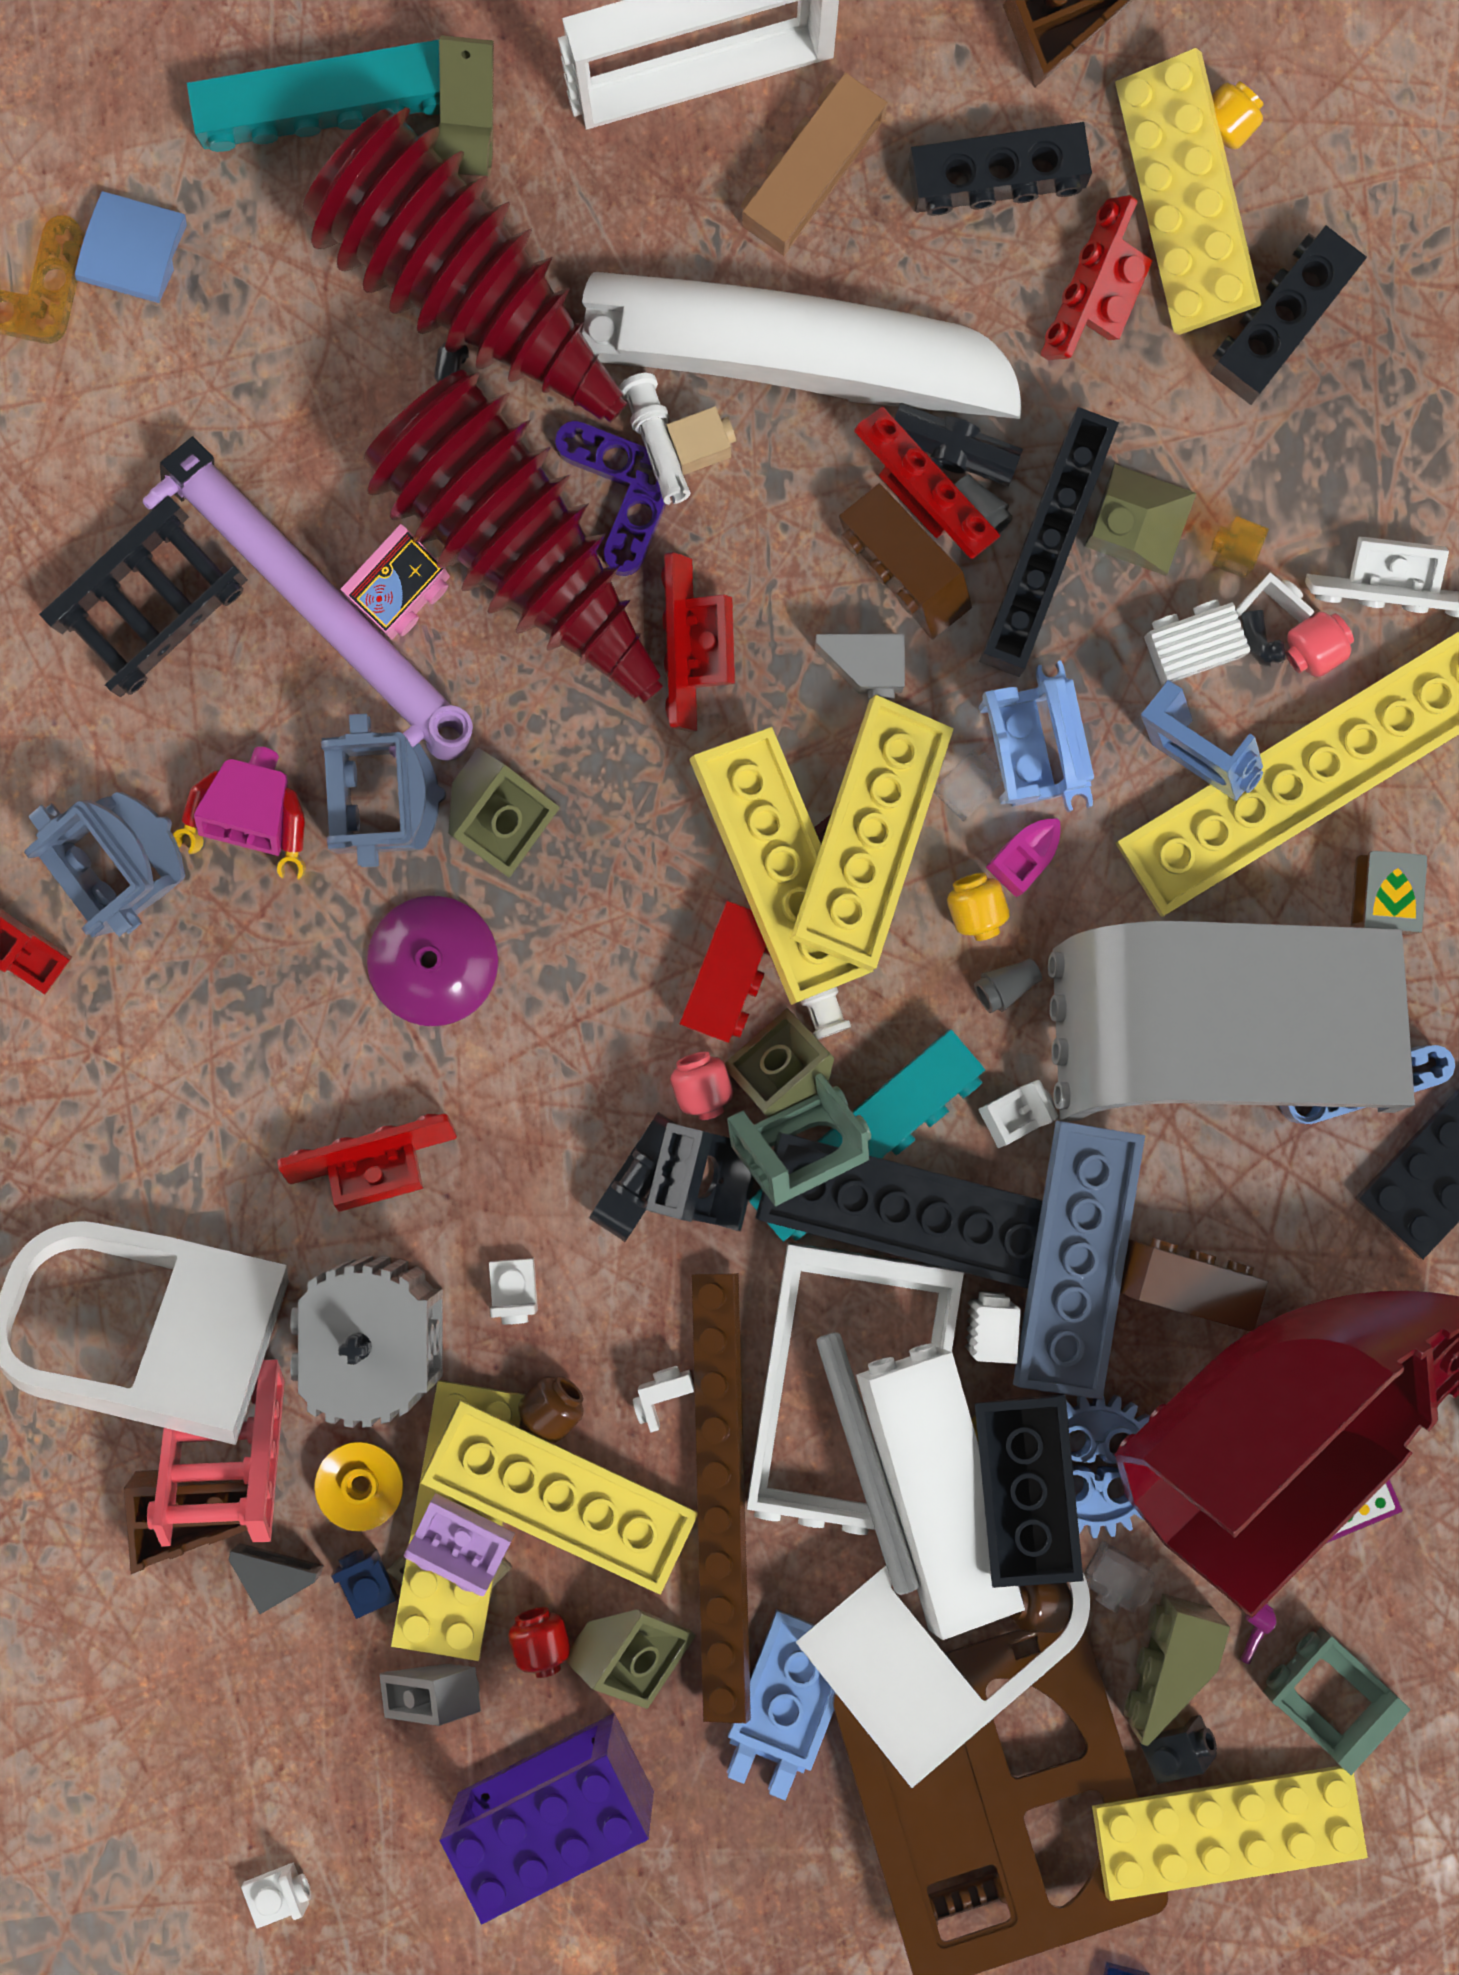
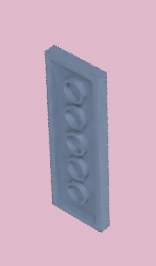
(1079, 1260)

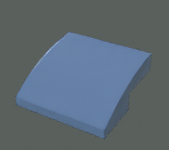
(130, 247)

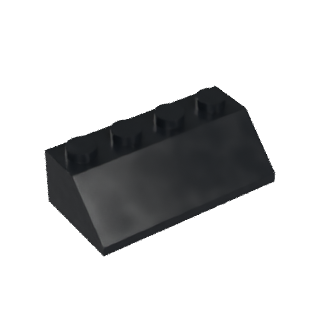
(1029, 1491)

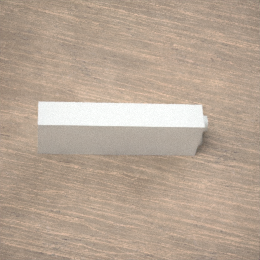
(936, 1486)

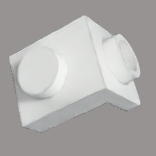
(1018, 1113)
(666, 1385)

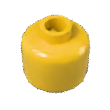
(1237, 113)
(978, 906)

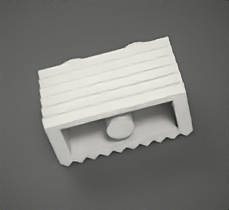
(1196, 642)
(993, 1328)

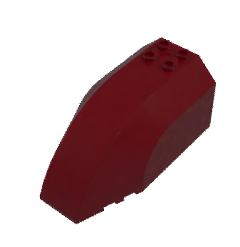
(1291, 1435)

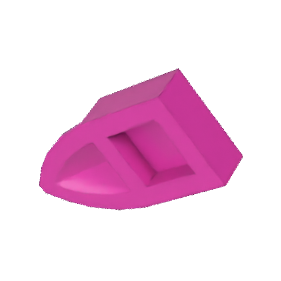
(1026, 855)

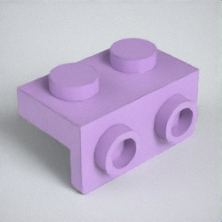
(459, 1545)

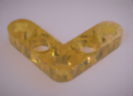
(30, 307)

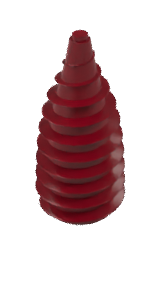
(452, 258)
(508, 524)

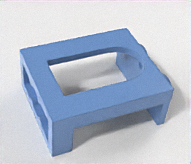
(1168, 730)

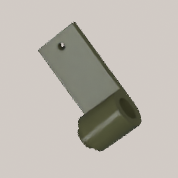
(466, 102)

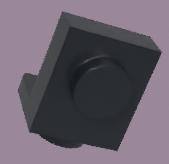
(1181, 1751)

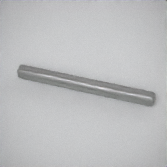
(867, 1463)

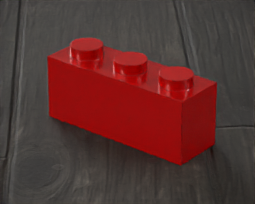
(727, 976)

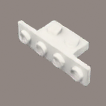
(1391, 574)

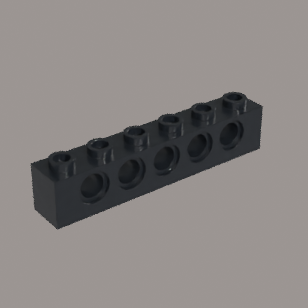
(1048, 542)

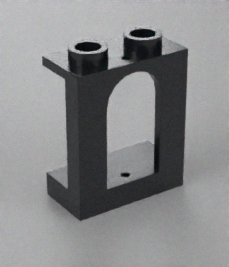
(681, 1173)

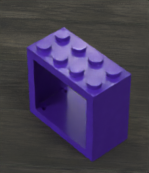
(548, 1818)

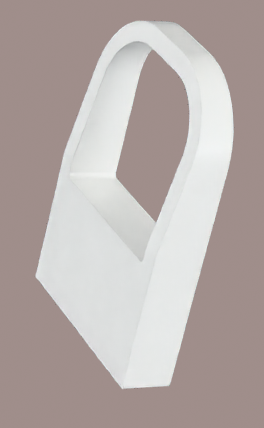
(203, 1342)
(903, 1681)

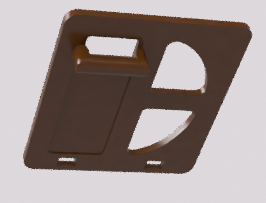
(974, 1814)

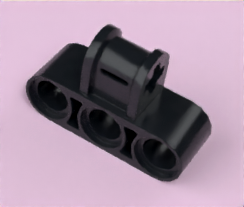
(630, 1189)

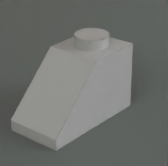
(866, 661)
(430, 1693)

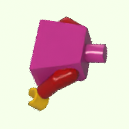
(248, 809)

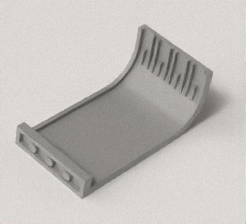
(1230, 1017)

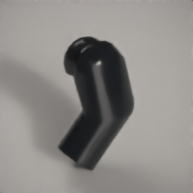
(1255, 632)

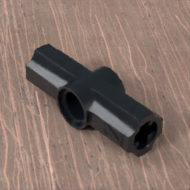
(960, 445)

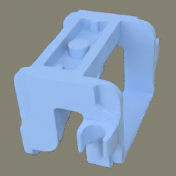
(1023, 747)

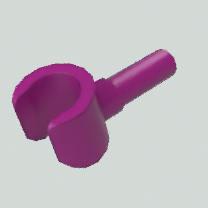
(1264, 1623)

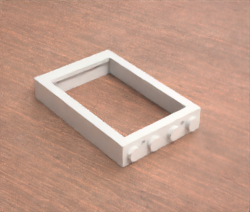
(690, 71)
(808, 1508)

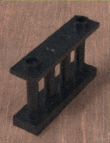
(103, 584)

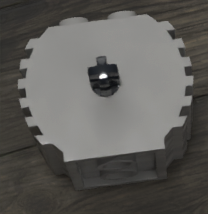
(367, 1341)

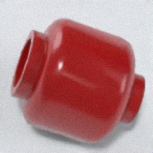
(539, 1642)

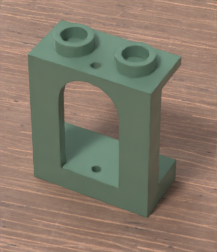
(826, 1108)
(1369, 1728)

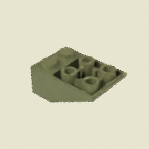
(1177, 1664)

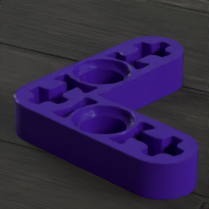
(638, 488)

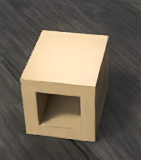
(701, 439)

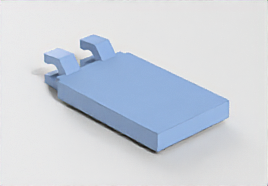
(788, 1708)

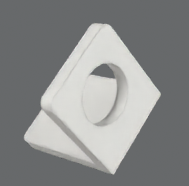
(1283, 593)

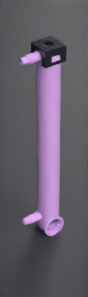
(192, 476)

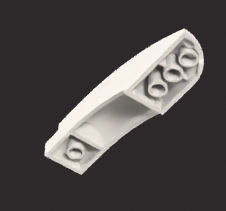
(798, 343)

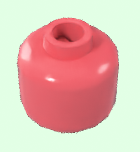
(1319, 644)
(701, 1085)

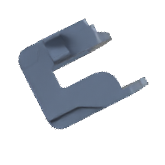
(417, 793)
(132, 839)

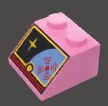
(396, 583)

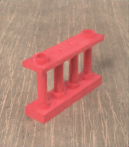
(256, 1471)

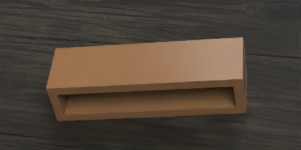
(813, 164)

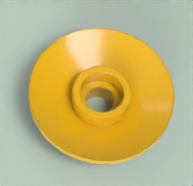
(347, 1505)

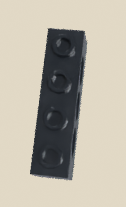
(1061, 145)
(1334, 264)

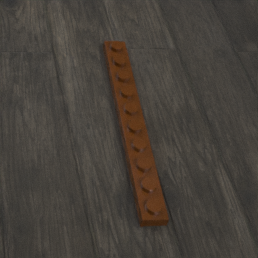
(721, 1498)

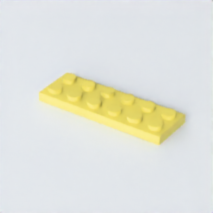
(1187, 192)
(872, 833)
(771, 852)
(559, 1497)
(432, 1610)
(1228, 1832)

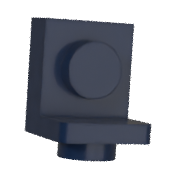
(364, 1582)

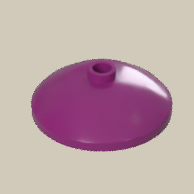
(463, 969)

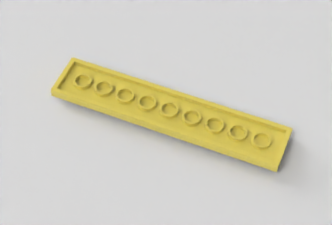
(1300, 781)

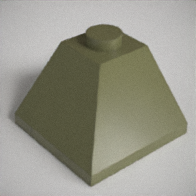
(1140, 519)
(497, 812)
(780, 1064)
(629, 1655)

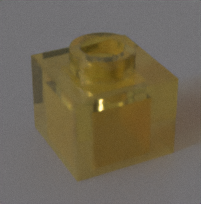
(1238, 546)

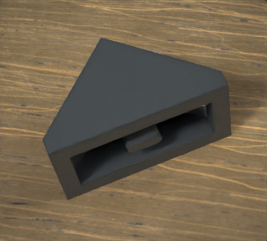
(271, 1575)

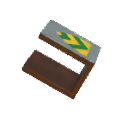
(1389, 891)

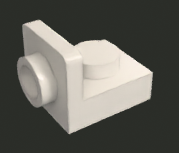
(513, 1290)
(277, 1895)

